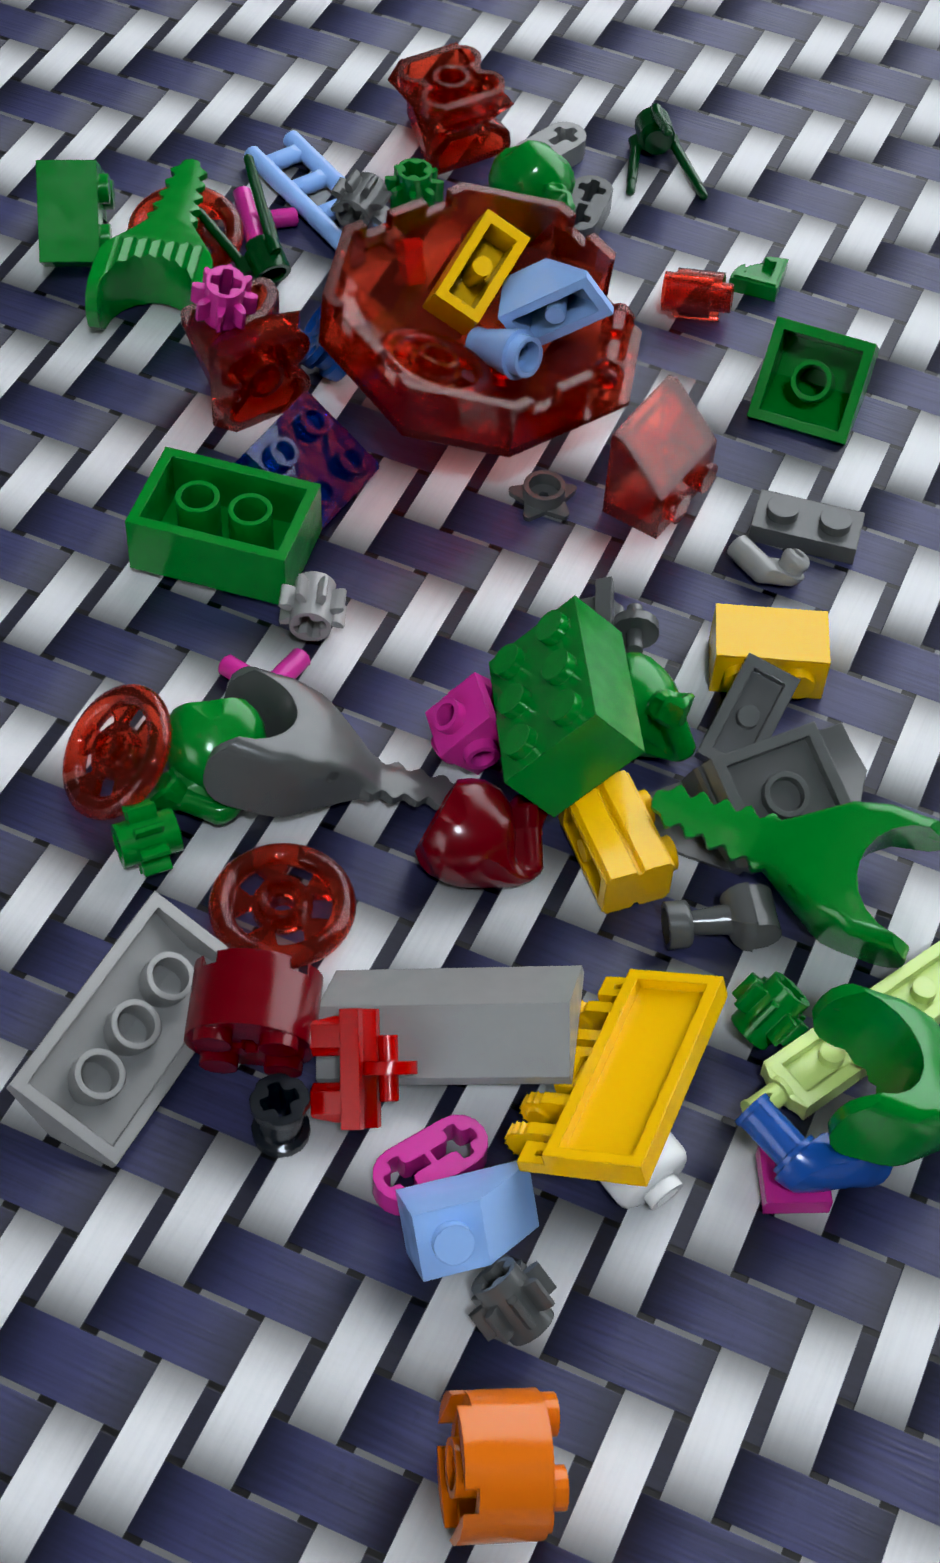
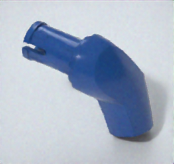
(803, 1162)

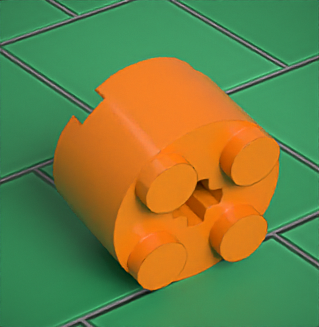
(500, 1466)

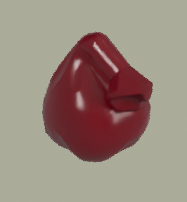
(483, 838)

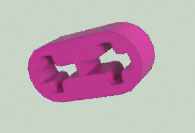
(425, 1157)

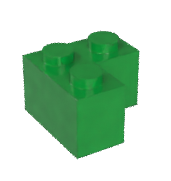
(72, 211)

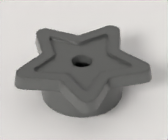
(548, 484)

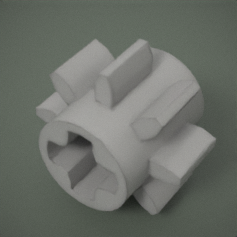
(312, 606)

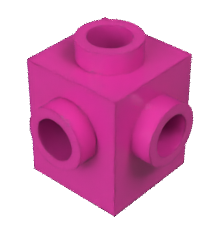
(466, 725)

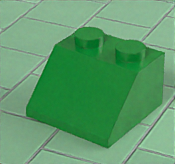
(813, 380)

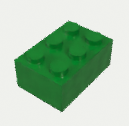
(223, 525)
(564, 707)

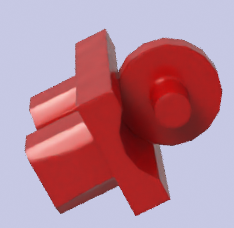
(367, 1068)

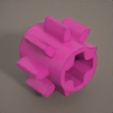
(224, 298)

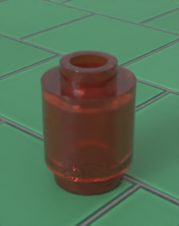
(696, 294)

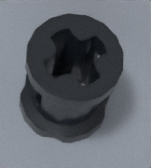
(283, 1096)

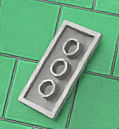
(468, 1021)
(118, 1037)

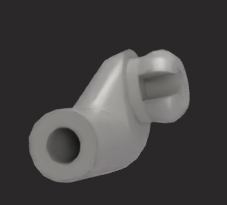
(766, 569)

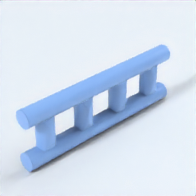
(296, 190)

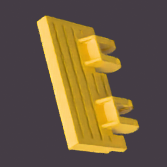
(628, 1079)

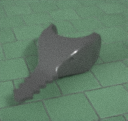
(307, 758)

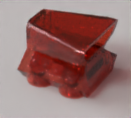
(453, 105)
(252, 369)

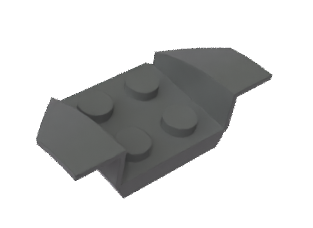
(777, 775)

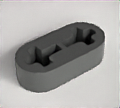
(594, 213)

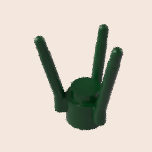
(656, 136)
(263, 252)

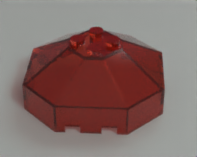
(389, 272)

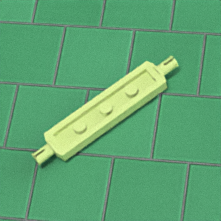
(814, 1072)

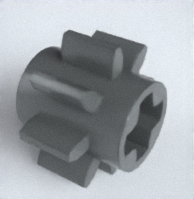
(361, 198)
(512, 1301)

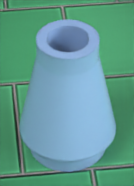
(508, 351)

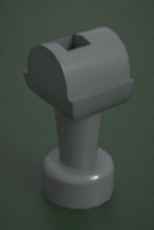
(744, 914)

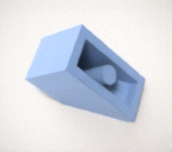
(551, 300)
(466, 1219)

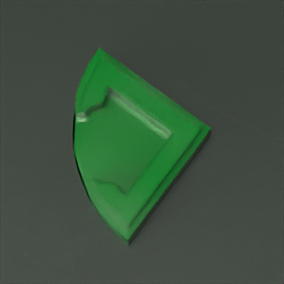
(760, 279)

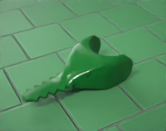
(154, 258)
(811, 860)
(901, 1059)

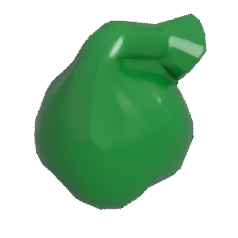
(534, 171)
(660, 710)
(195, 732)

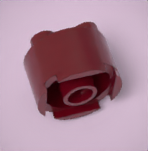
(252, 1012)

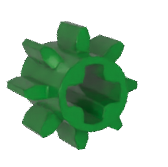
(414, 180)
(147, 838)
(769, 1010)

